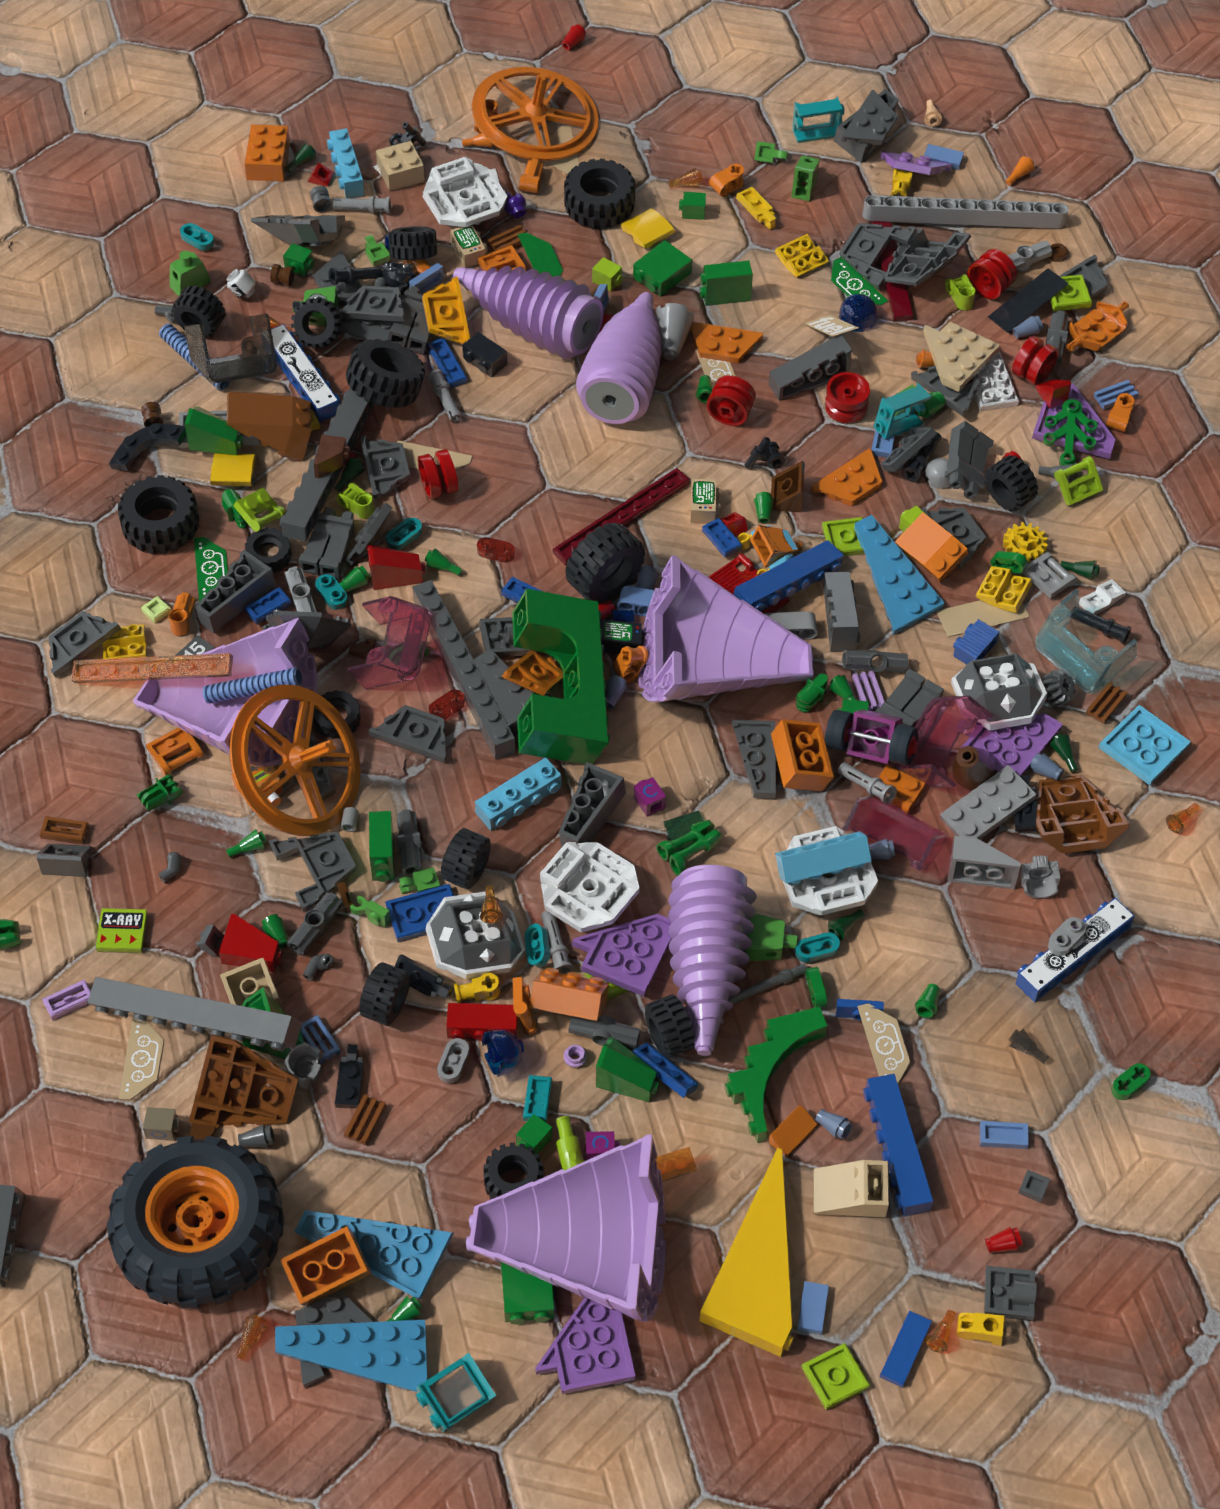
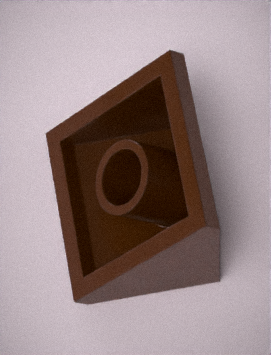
(788, 489)

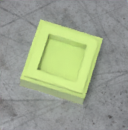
(156, 609)

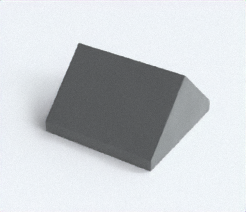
(64, 860)

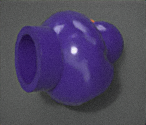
(515, 205)

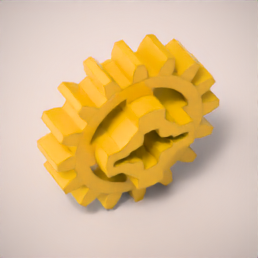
(1025, 541)

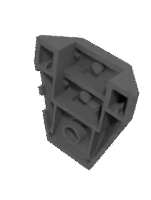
(302, 229)
(923, 258)
(320, 627)

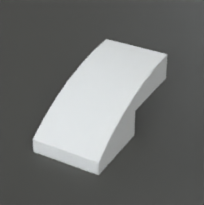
(1104, 597)

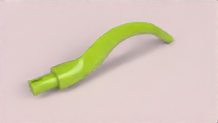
(568, 1144)

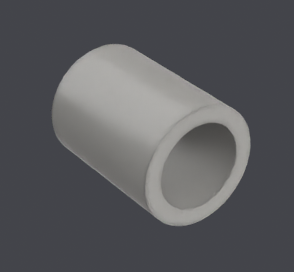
(349, 819)

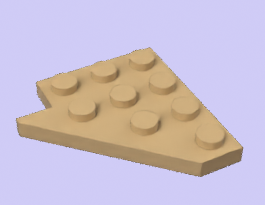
(958, 353)

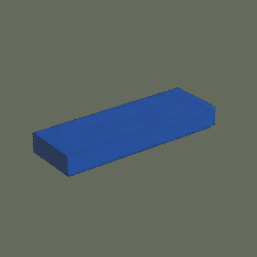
(446, 362)
(666, 1070)
(905, 1349)

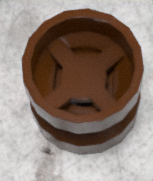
(282, 275)
(152, 414)

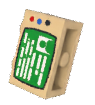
(468, 245)
(704, 500)

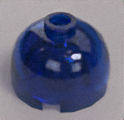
(858, 311)
(503, 1051)

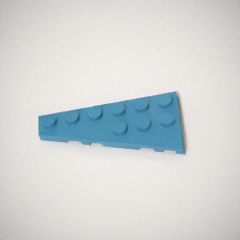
(897, 581)
(393, 1252)
(369, 1350)

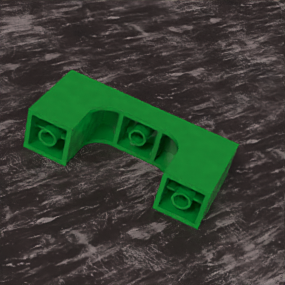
(571, 633)

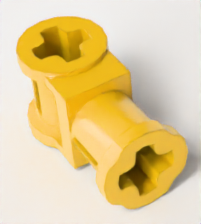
(901, 182)
(478, 989)

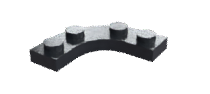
(144, 438)

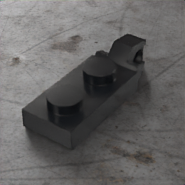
(1026, 818)
(423, 978)
(349, 1079)

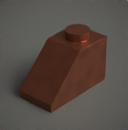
(330, 455)

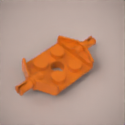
(1106, 318)

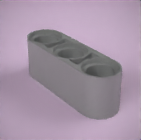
(799, 623)

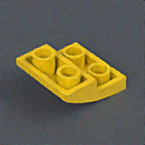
(648, 228)
(801, 255)
(232, 469)
(1003, 589)
(126, 643)

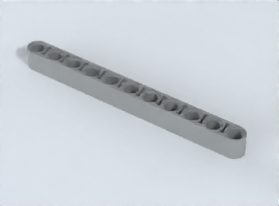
(965, 211)

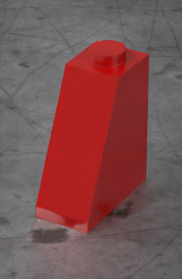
(246, 944)

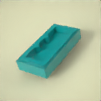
(537, 1097)

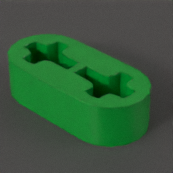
(1009, 560)
(816, 987)
(1134, 1085)

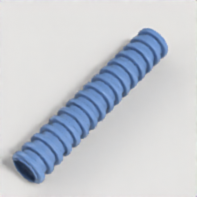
(179, 344)
(250, 685)

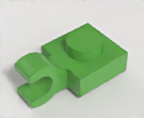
(766, 152)
(376, 252)
(421, 881)
(375, 913)

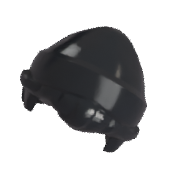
(398, 275)

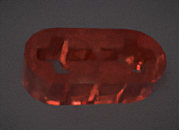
(495, 549)
(444, 703)

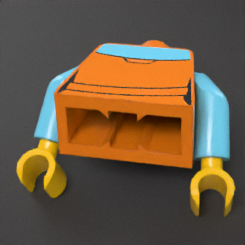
(772, 545)

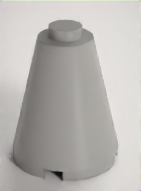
(674, 326)

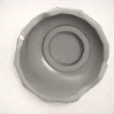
(935, 473)

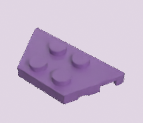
(915, 164)

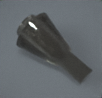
(1022, 1041)

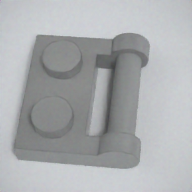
(1045, 578)

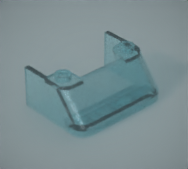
(1088, 668)

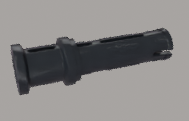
(349, 274)
(922, 460)
(1108, 627)

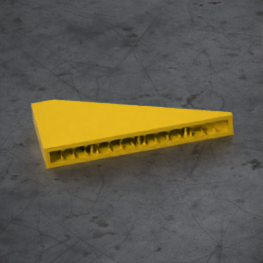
(754, 1283)

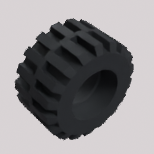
(412, 243)
(198, 307)
(302, 328)
(1011, 483)
(465, 858)
(384, 993)
(669, 1026)
(510, 1158)

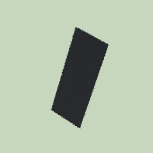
(1027, 300)

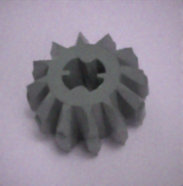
(1059, 687)

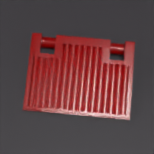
(731, 577)

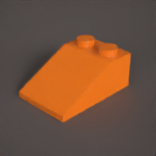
(932, 547)

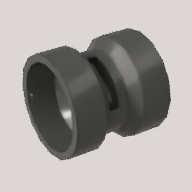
(320, 199)

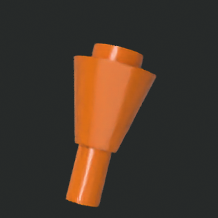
(478, 140)
(1023, 167)
(924, 359)

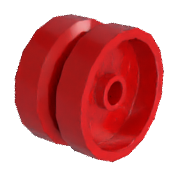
(992, 274)
(1035, 360)
(847, 397)
(731, 400)
(438, 473)

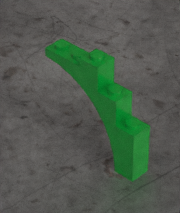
(782, 1038)

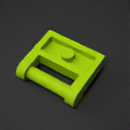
(1082, 486)
(256, 504)

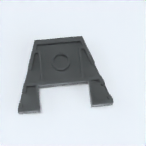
(868, 244)
(325, 860)
(329, 1310)

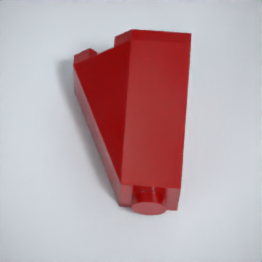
(394, 567)

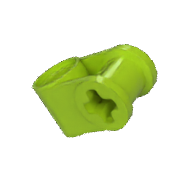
(961, 292)
(356, 501)

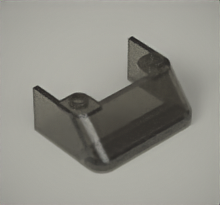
(256, 359)

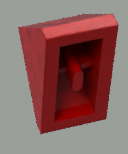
(1054, 392)

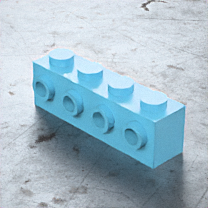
(346, 163)
(518, 794)
(823, 857)

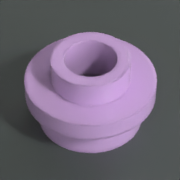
(575, 1050)

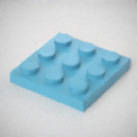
(1144, 744)

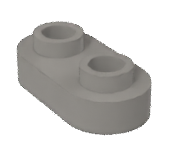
(1068, 935)
(453, 1062)

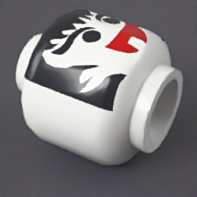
(241, 283)

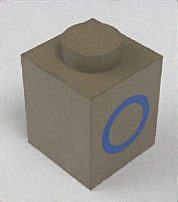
(161, 1124)

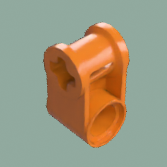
(727, 180)
(1121, 412)
(630, 662)

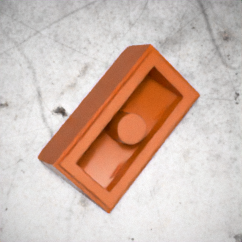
(792, 1131)

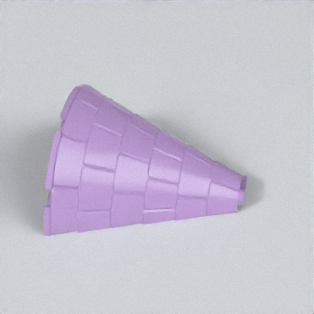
(712, 641)
(267, 651)
(586, 1229)

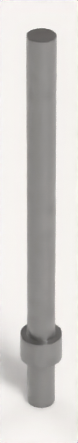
(784, 976)

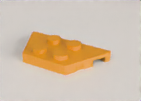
(446, 312)

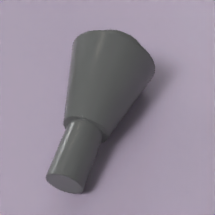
(1050, 471)

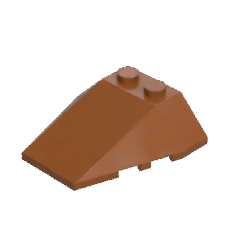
(272, 418)
(1076, 816)
(241, 1087)

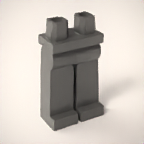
(413, 308)
(967, 459)
(328, 543)
(910, 698)

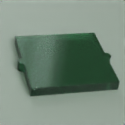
(681, 825)

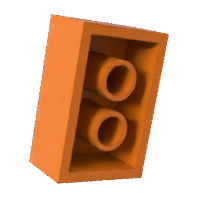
(267, 152)
(801, 755)
(569, 994)
(325, 1266)

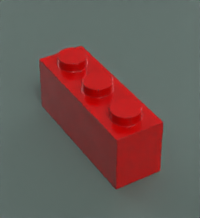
(472, 1019)

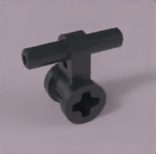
(412, 134)
(768, 452)

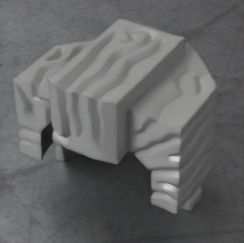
(1040, 877)
(304, 1064)

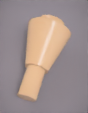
(932, 115)

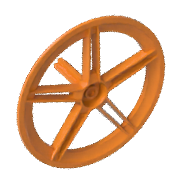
(536, 112)
(297, 760)

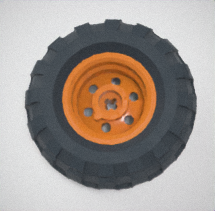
(183, 1173)

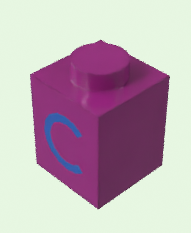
(649, 796)
(599, 1143)

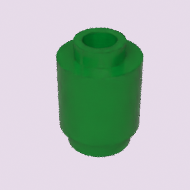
(933, 405)

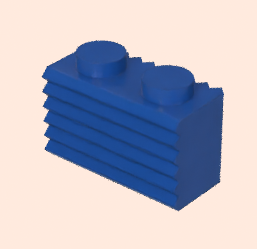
(976, 642)

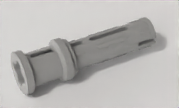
(372, 204)
(442, 389)
(881, 788)
(558, 951)

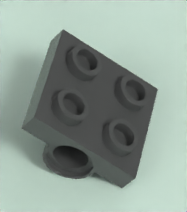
(498, 636)
(1010, 1292)

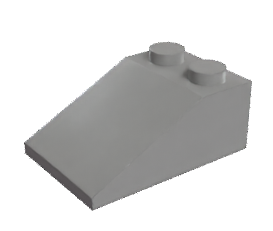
(981, 864)

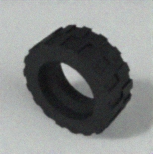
(274, 537)
(337, 699)

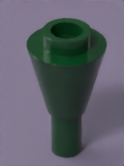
(305, 155)
(352, 469)
(1084, 568)
(1062, 746)
(843, 925)

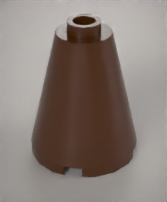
(972, 767)

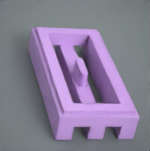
(864, 677)
(69, 1003)

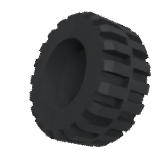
(599, 210)
(385, 373)
(153, 495)
(605, 562)

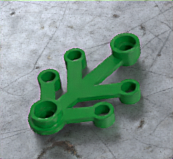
(1070, 430)

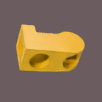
(981, 1327)

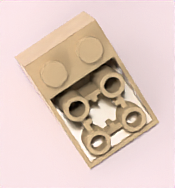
(851, 1189)

